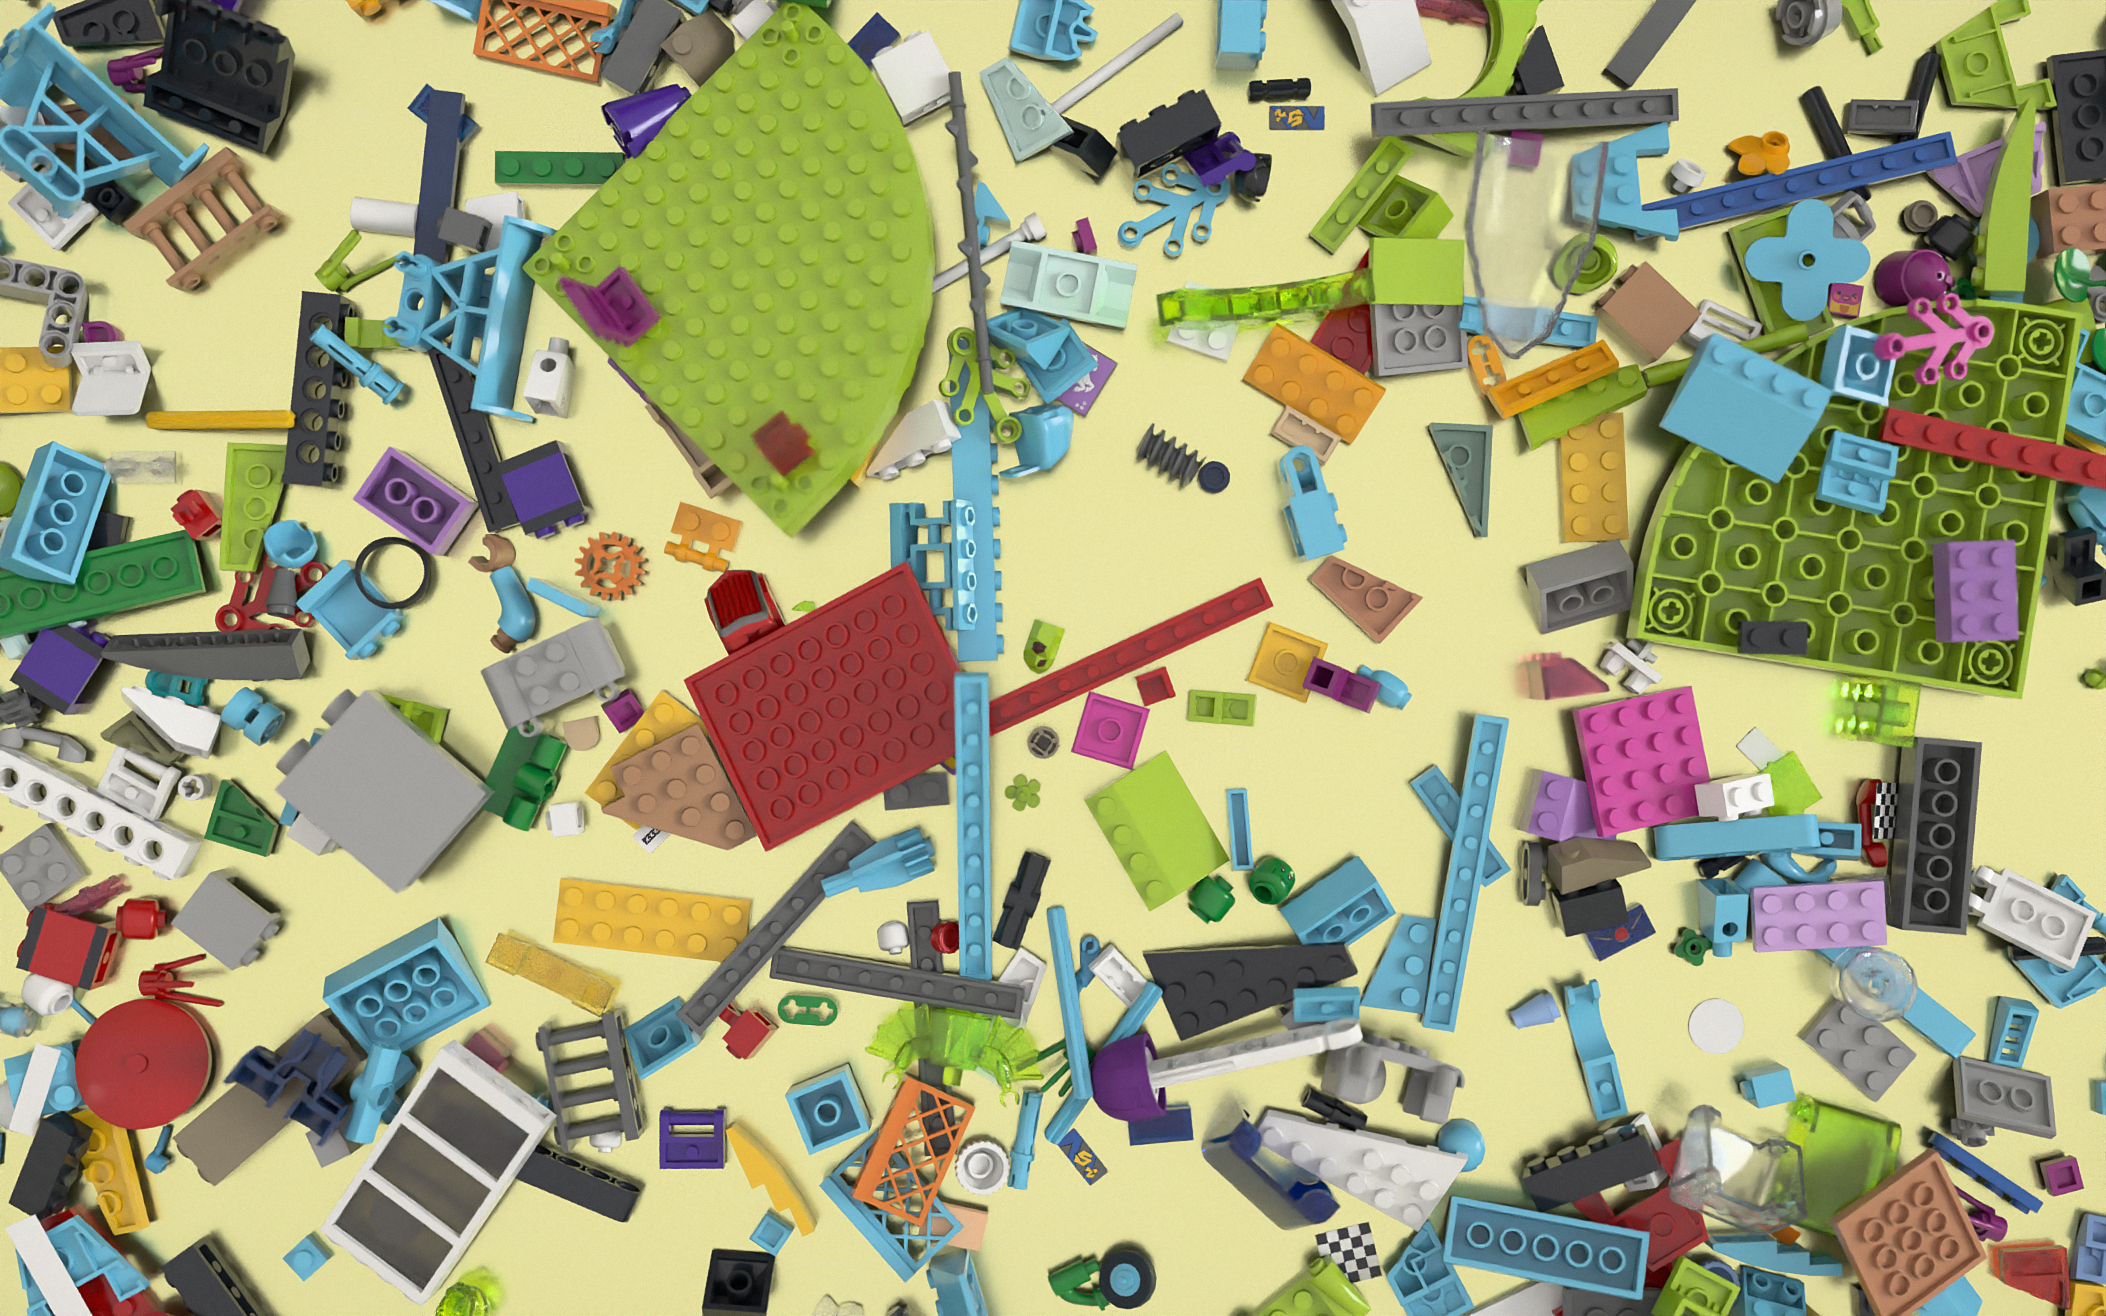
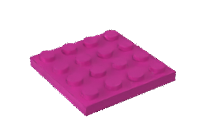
(1642, 759)

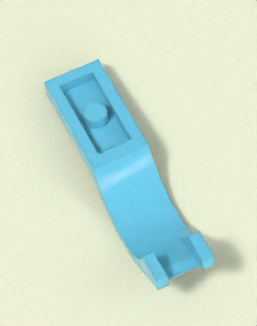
(1570, 329)
(1595, 1051)

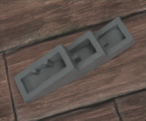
(1648, 38)

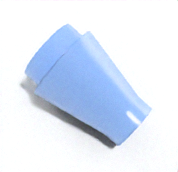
(1537, 1011)

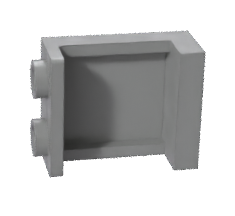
(226, 921)

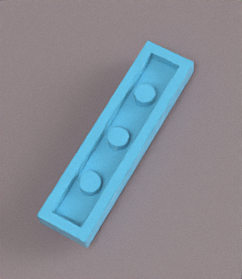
(1444, 805)

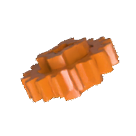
(601, 555)

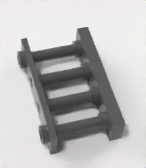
(621, 1090)

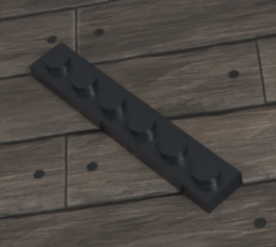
(474, 442)

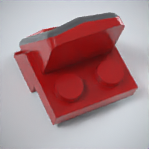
(742, 608)

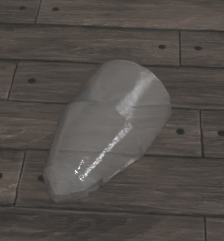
(1529, 231)

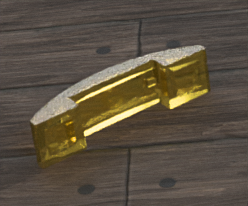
(551, 972)

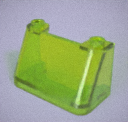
(1843, 1157)

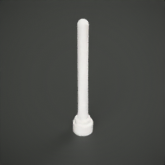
(1030, 229)

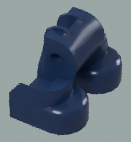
(310, 1061)

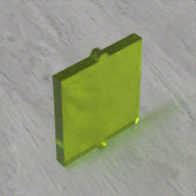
(1791, 786)

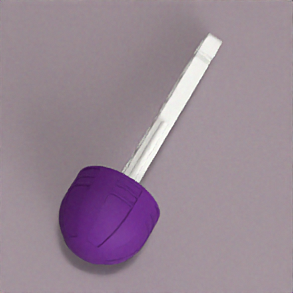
(1132, 1079)

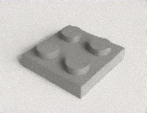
(40, 867)

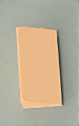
(969, 1237)

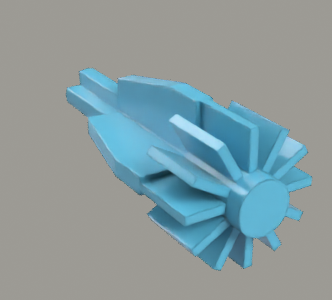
(885, 865)

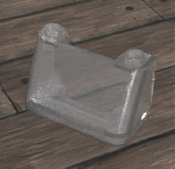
(1736, 1179)

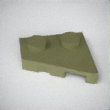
(137, 736)

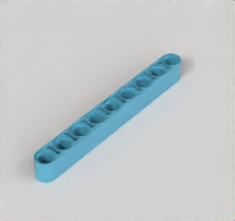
(1924, 1014)

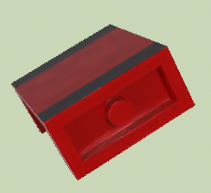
(67, 947)

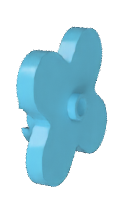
(1780, 260)

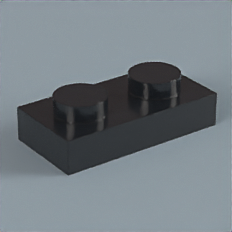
(1772, 637)

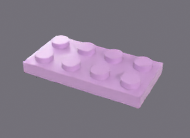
(1818, 915)

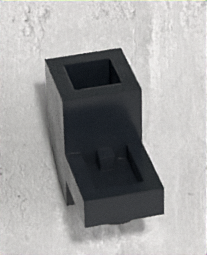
(2075, 567)

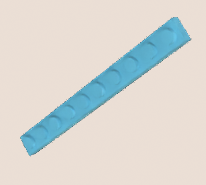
(973, 824)
(1465, 872)

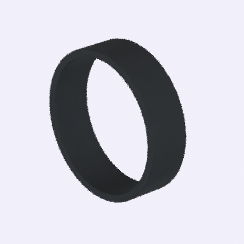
(385, 541)

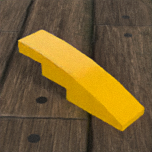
(764, 1169)

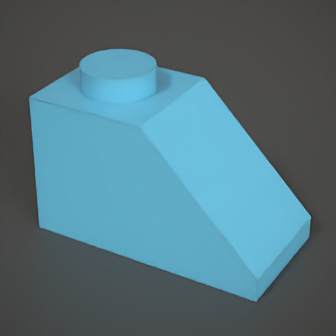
(1837, 842)

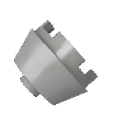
(1808, 20)

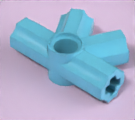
(375, 1091)

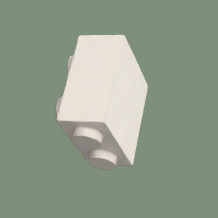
(913, 76)

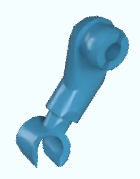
(1088, 952)

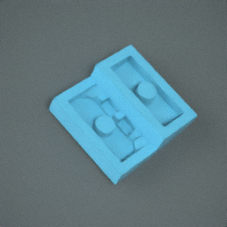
(1857, 472)

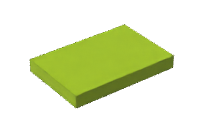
(1417, 271)

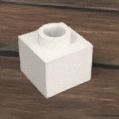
(565, 819)

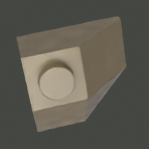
(700, 46)

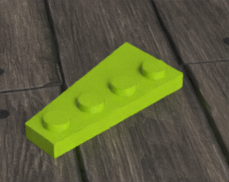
(1582, 405)
(249, 502)

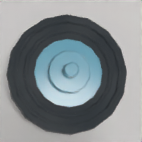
(1127, 1279)

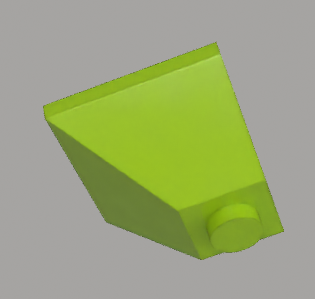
(1407, 212)

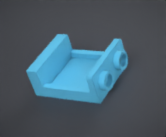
(348, 613)

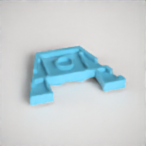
(1621, 187)
(2087, 400)
(2054, 982)
(84, 1257)

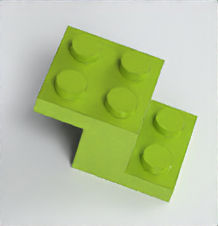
(1695, 1292)

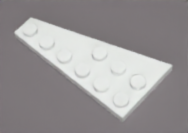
(1373, 1167)

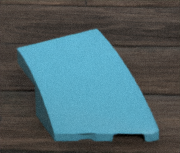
(1426, 1284)

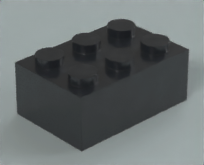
(1167, 134)

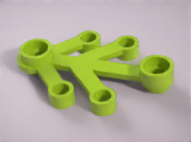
(973, 387)

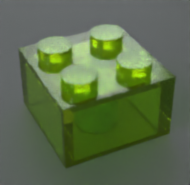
(1884, 711)

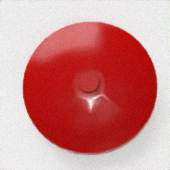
(143, 1064)

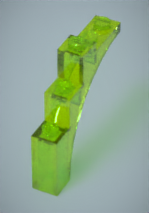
(1263, 304)

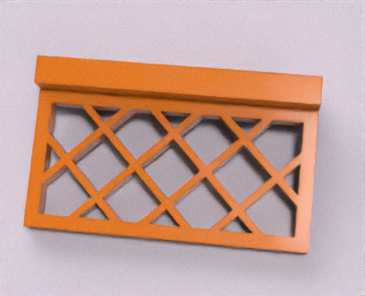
(584, 9)
(885, 1144)

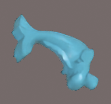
(1787, 867)

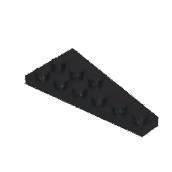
(1233, 982)

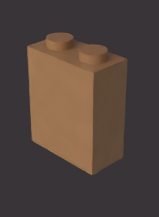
(1646, 311)

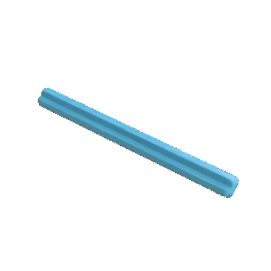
(1069, 1003)
(1126, 1028)

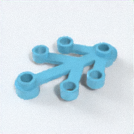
(1179, 207)

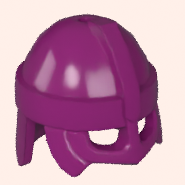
(1912, 276)

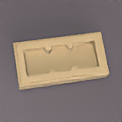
(1300, 430)

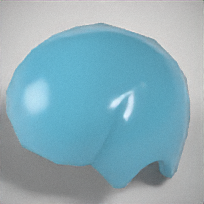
(289, 544)
(1464, 1138)

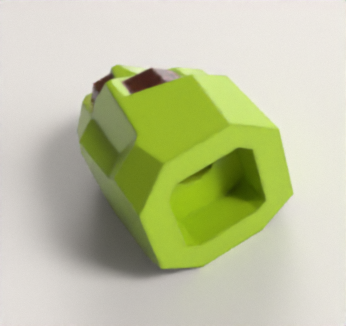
(1042, 646)

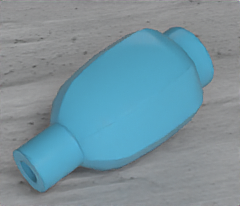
(1392, 692)

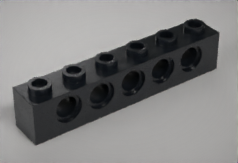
(301, 438)

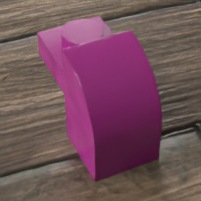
(1341, 685)

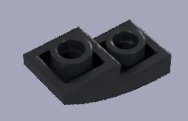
(108, 197)

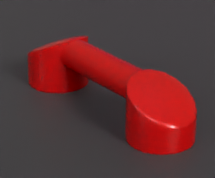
(1873, 852)

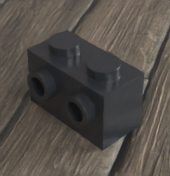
(1590, 908)

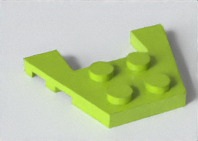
(1979, 66)

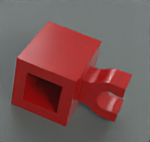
(198, 514)
(747, 1031)

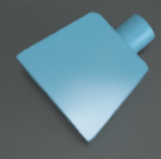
(1722, 913)

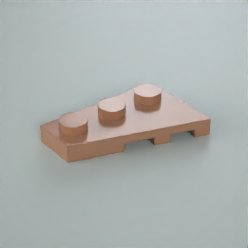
(1365, 598)

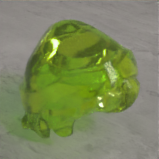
(464, 1301)

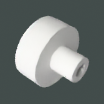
(1687, 174)

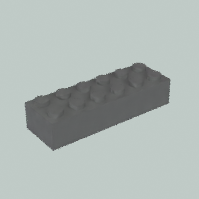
(1934, 835)

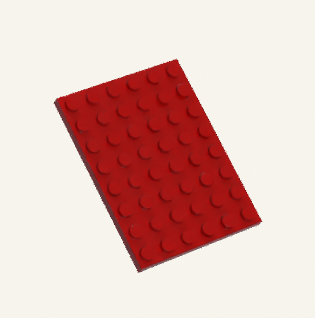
(833, 706)

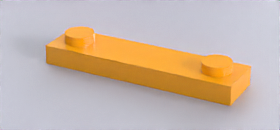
(1553, 379)

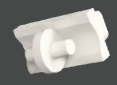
(1642, 673)

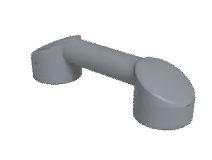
(69, 749)

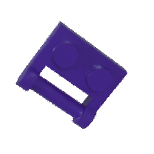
(1211, 165)
(692, 1150)

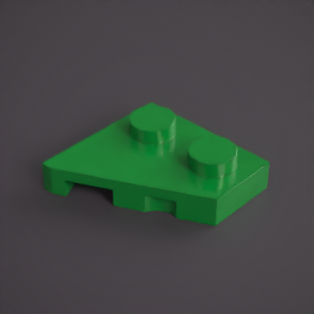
(240, 822)

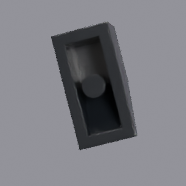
(1538, 69)
(1085, 148)

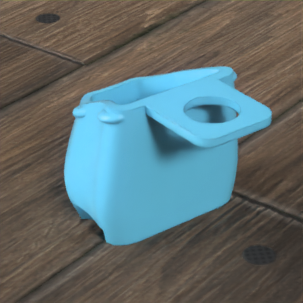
(1043, 438)

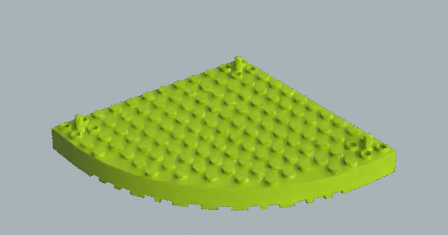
(784, 258)
(1764, 551)

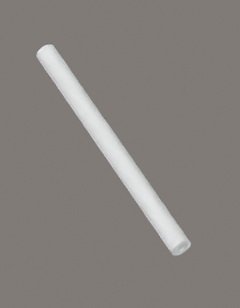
(1117, 63)

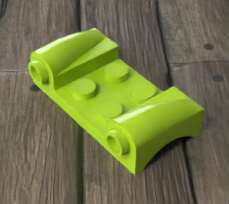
(1318, 1292)

